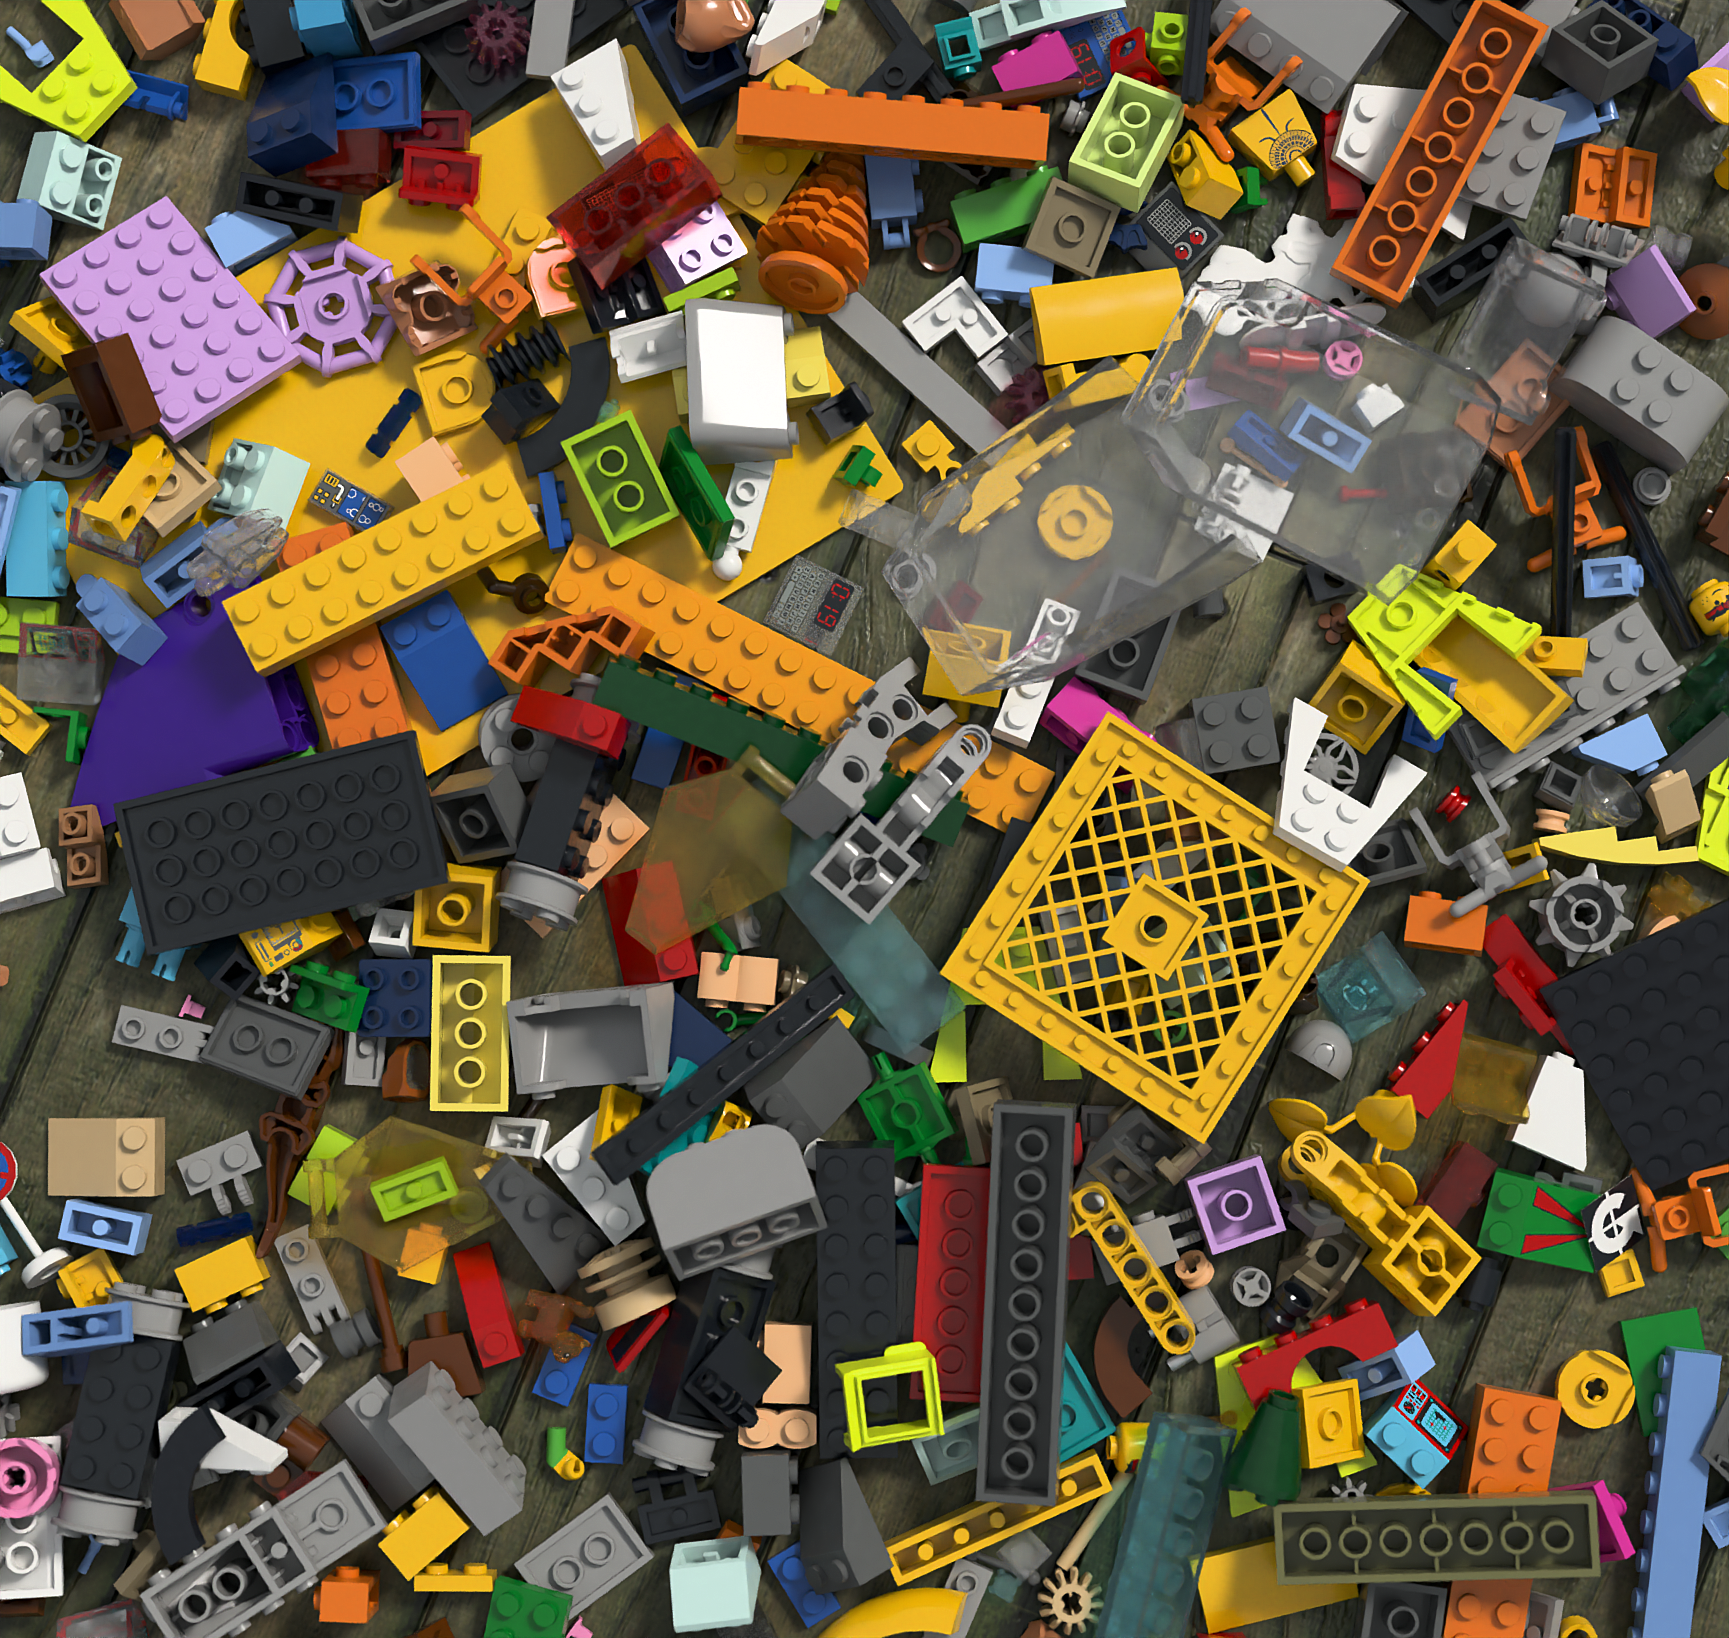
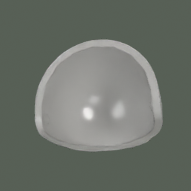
(1322, 1045)

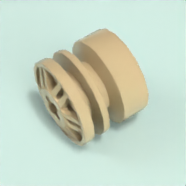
(627, 1283)

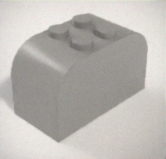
(1641, 393)
(732, 1198)

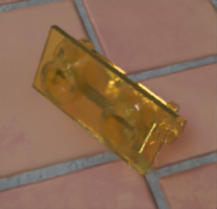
(1676, 897)

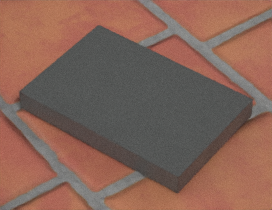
(267, 1046)

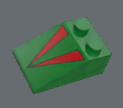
(1537, 1221)

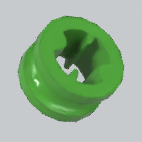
(1182, 1027)

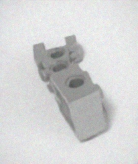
(851, 764)
(871, 860)

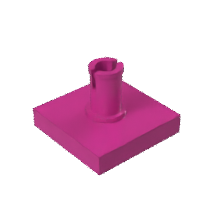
(1612, 1536)

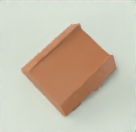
(158, 26)
(424, 311)

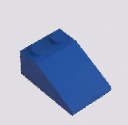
(444, 660)

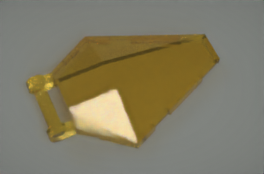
(711, 853)
(419, 1234)

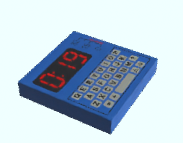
(1091, 49)

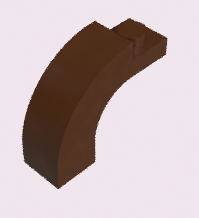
(1110, 1353)

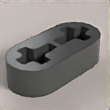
(881, 1039)

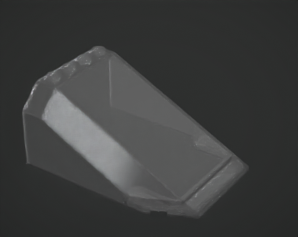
(1312, 429)
(1056, 545)

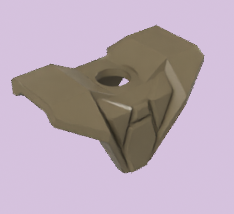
(1322, 1283)

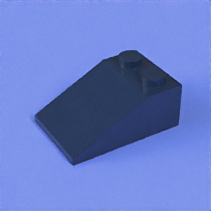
(294, 117)

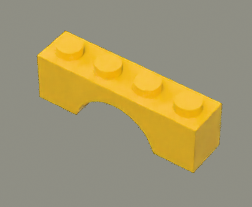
(223, 64)

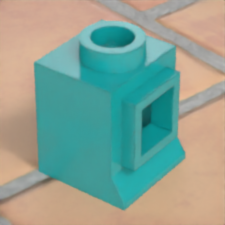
(961, 66)

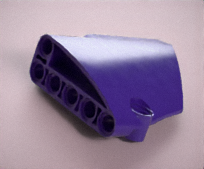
(190, 712)

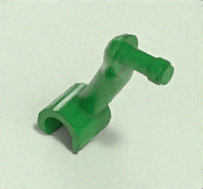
(725, 943)
(741, 1019)

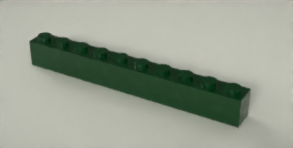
(730, 729)

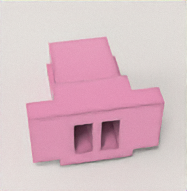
(192, 1008)
(577, 1630)

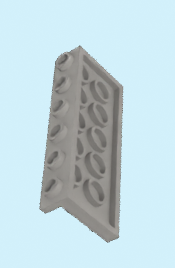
(1620, 669)

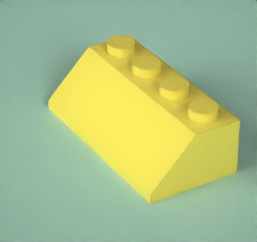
(805, 373)
(470, 1033)

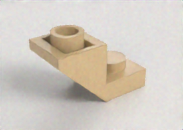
(1673, 804)

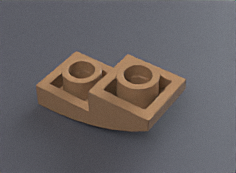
(85, 844)

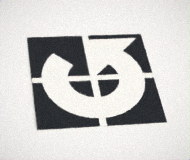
(1613, 1223)

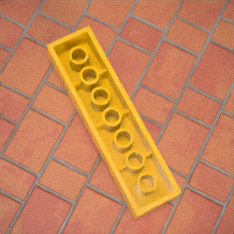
(383, 569)

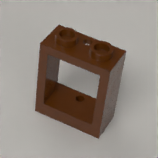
(113, 389)

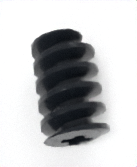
(525, 354)

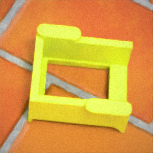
(896, 1360)

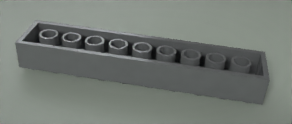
(1026, 1302)

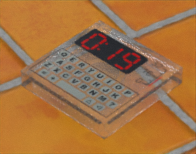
(813, 605)

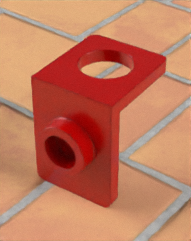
(1136, 63)

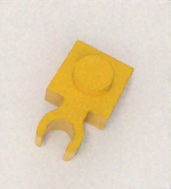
(930, 450)

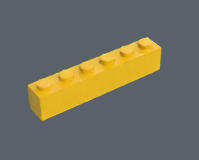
(989, 1522)

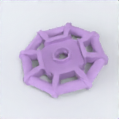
(314, 295)

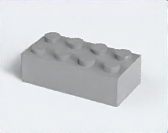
(458, 1447)

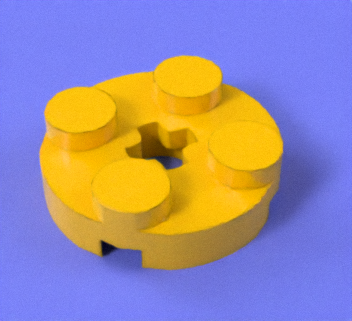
(1600, 1410)

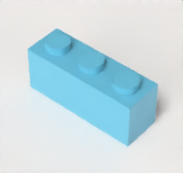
(38, 541)

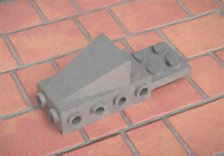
(263, 1558)

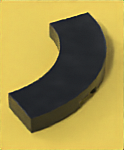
(578, 411)
(173, 1483)

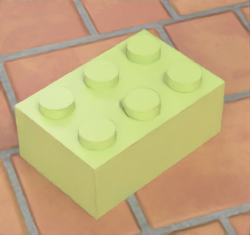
(1126, 142)

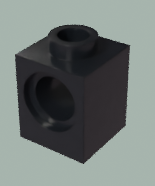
(1317, 589)

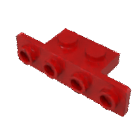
(1521, 975)

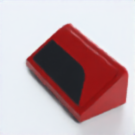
(633, 1336)

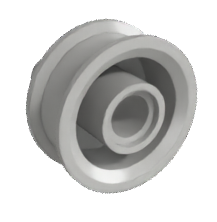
(496, 745)

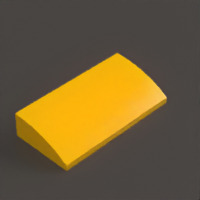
(1104, 315)
(1500, 692)
(1242, 1587)

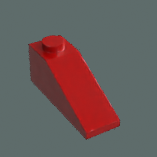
(572, 721)
(487, 1305)

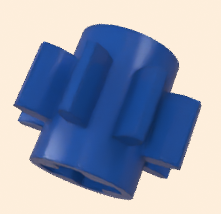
(15, 368)

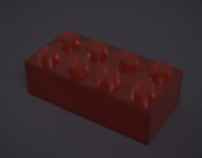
(635, 206)

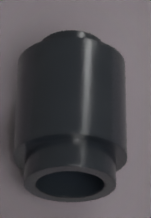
(1481, 1285)

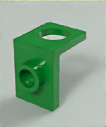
(78, 731)
(1252, 877)

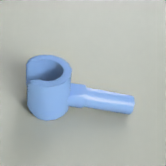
(38, 53)
(94, 1548)

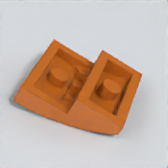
(1613, 185)

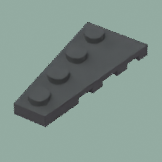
(544, 1222)

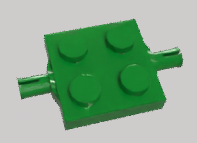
(908, 1110)

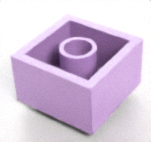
(1234, 1204)

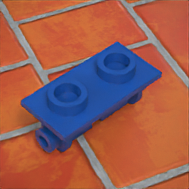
(159, 96)

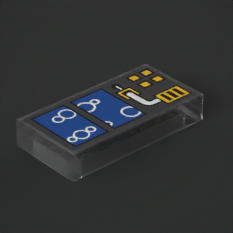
(349, 502)

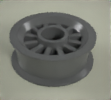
(94, 461)

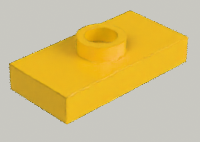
(1559, 655)

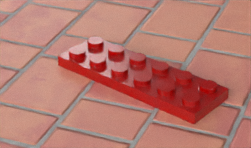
(952, 1278)

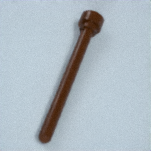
(1030, 93)
(393, 1354)

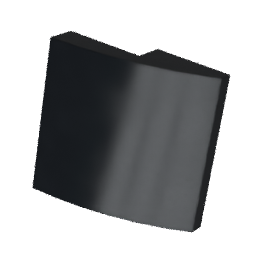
(623, 302)

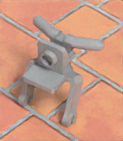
(1482, 858)

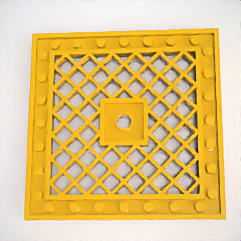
(973, 964)

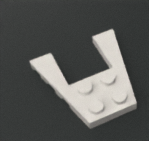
(1371, 131)
(1320, 816)

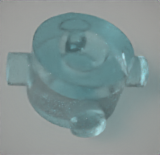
(608, 410)
(1004, 1586)

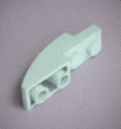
(1023, 18)

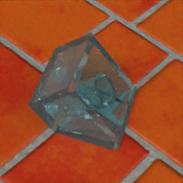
(1368, 987)

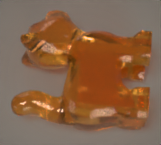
(553, 1322)

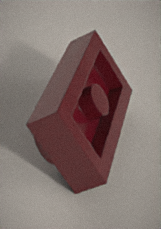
(439, 130)

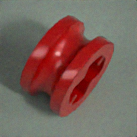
(1453, 803)

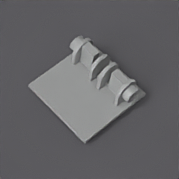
(1611, 247)

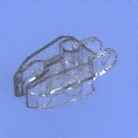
(237, 551)

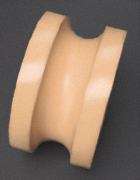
(1551, 821)
(1201, 1276)

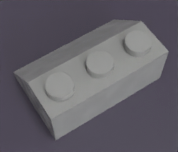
(375, 1446)

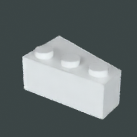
(601, 102)
(613, 1207)

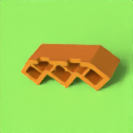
(570, 642)

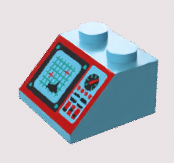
(1416, 1432)

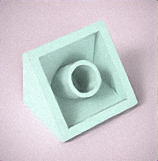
(955, 1450)

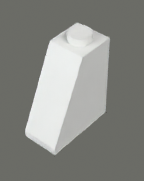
(1556, 1112)

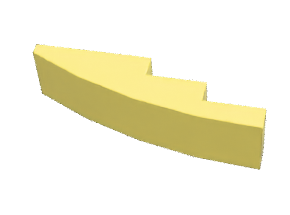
(1604, 848)

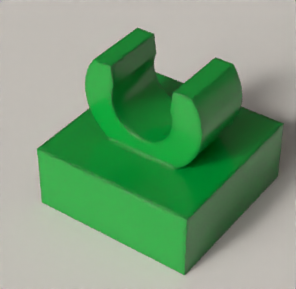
(1250, 184)
(856, 468)

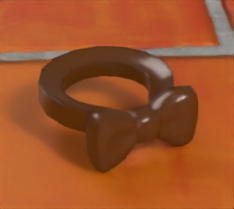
(942, 227)

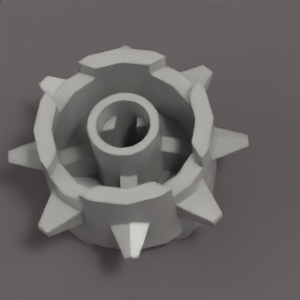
(1602, 920)

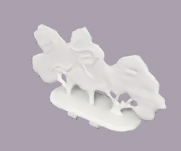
(1301, 260)

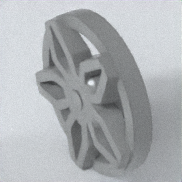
(1326, 766)

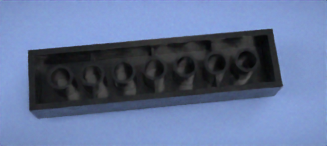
(856, 1284)

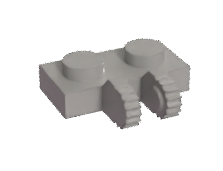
(219, 1164)

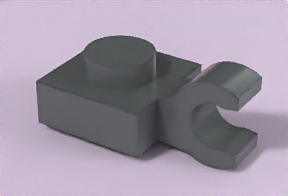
(1310, 1216)

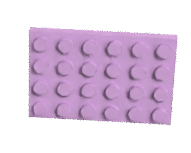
(184, 311)

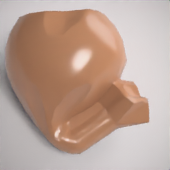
(711, 23)

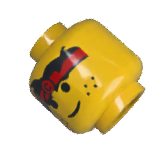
(1711, 607)
(1127, 1445)

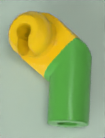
(559, 1457)

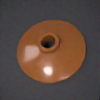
(1713, 282)

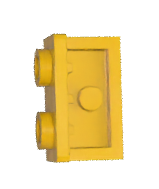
(87, 1278)

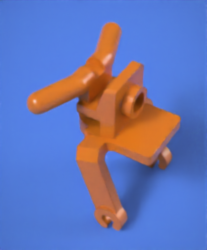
(1228, 88)
(494, 287)
(1586, 526)
(1680, 1214)

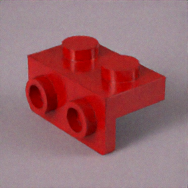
(440, 177)

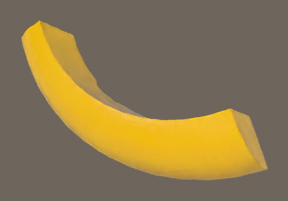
(900, 1612)

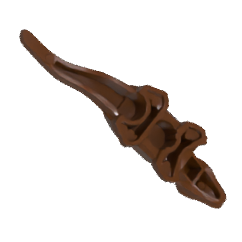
(290, 1136)

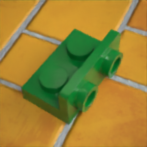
(329, 997)

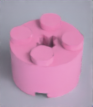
(41, 1475)

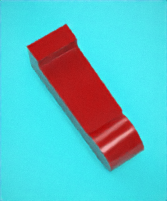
(1341, 188)

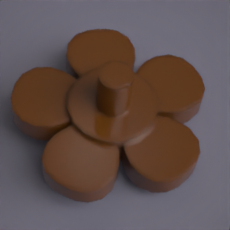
(1337, 625)

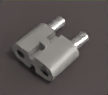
(1212, 1328)

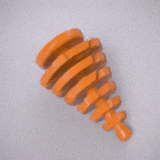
(818, 239)

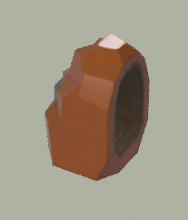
(407, 1073)

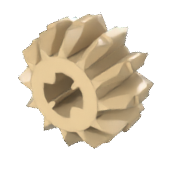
(1084, 1596)

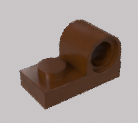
(303, 1444)

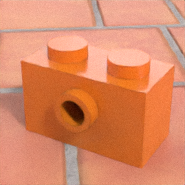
(1435, 929)
(348, 1595)

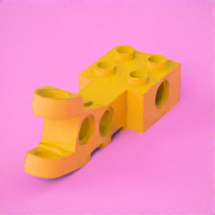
(1411, 1248)

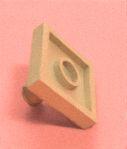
(182, 493)

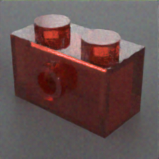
(360, 160)
(1458, 1183)

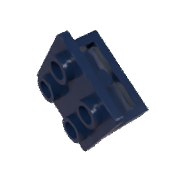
(397, 998)

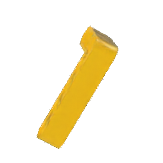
(1119, 1253)

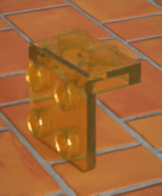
(1493, 1079)

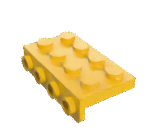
(763, 177)

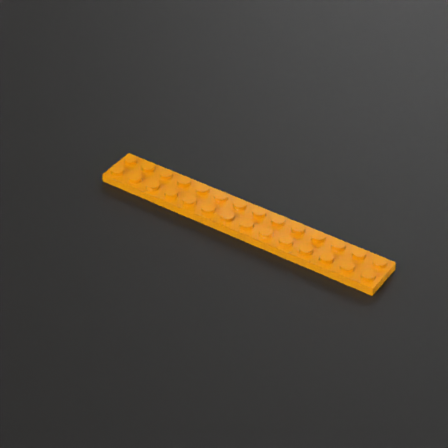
(772, 670)

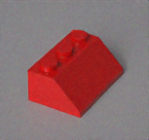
(636, 961)

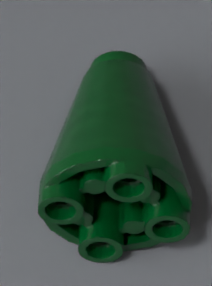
(1269, 1452)

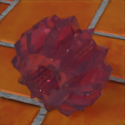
(510, 26)
(1022, 392)

